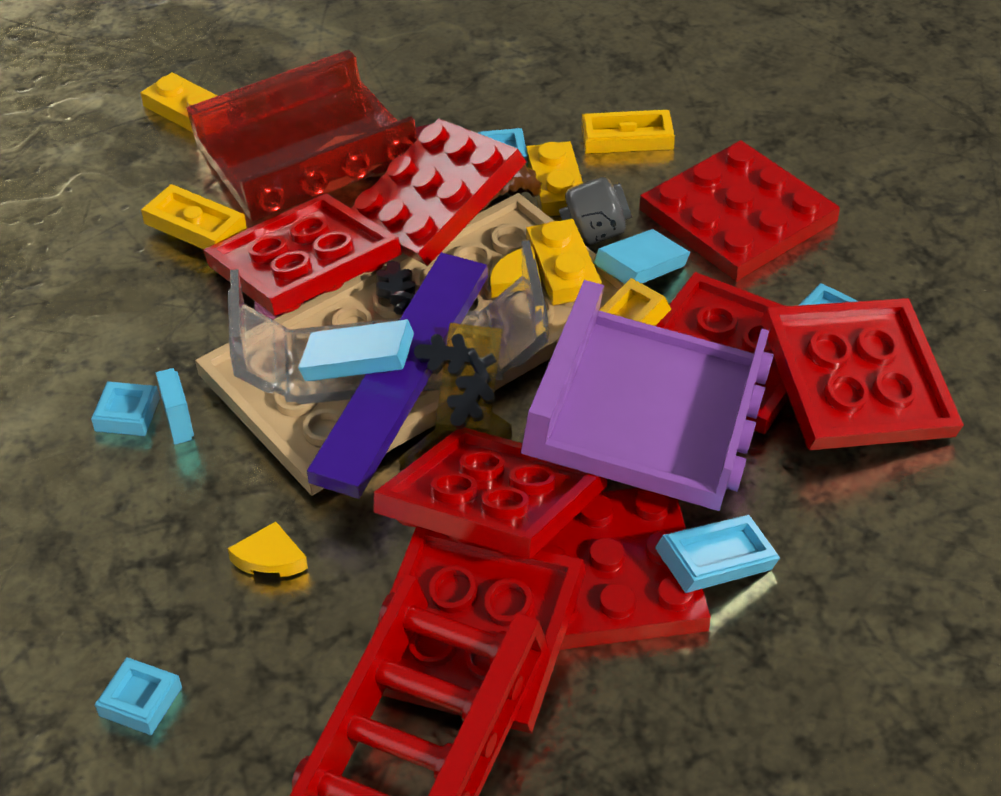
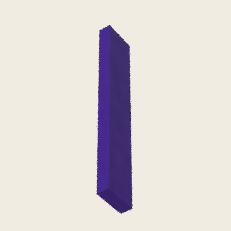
(386, 398)

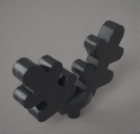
(396, 286)
(473, 386)

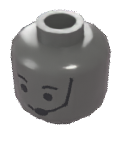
(597, 209)

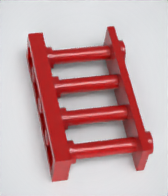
(485, 710)

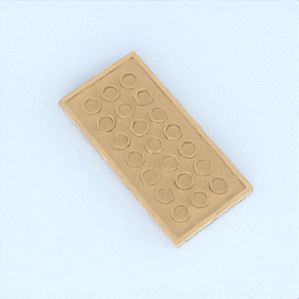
(298, 430)

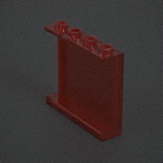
(298, 135)

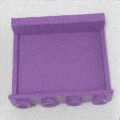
(647, 404)

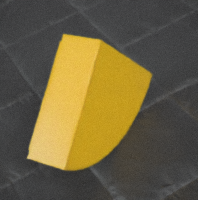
(507, 272)
(268, 552)

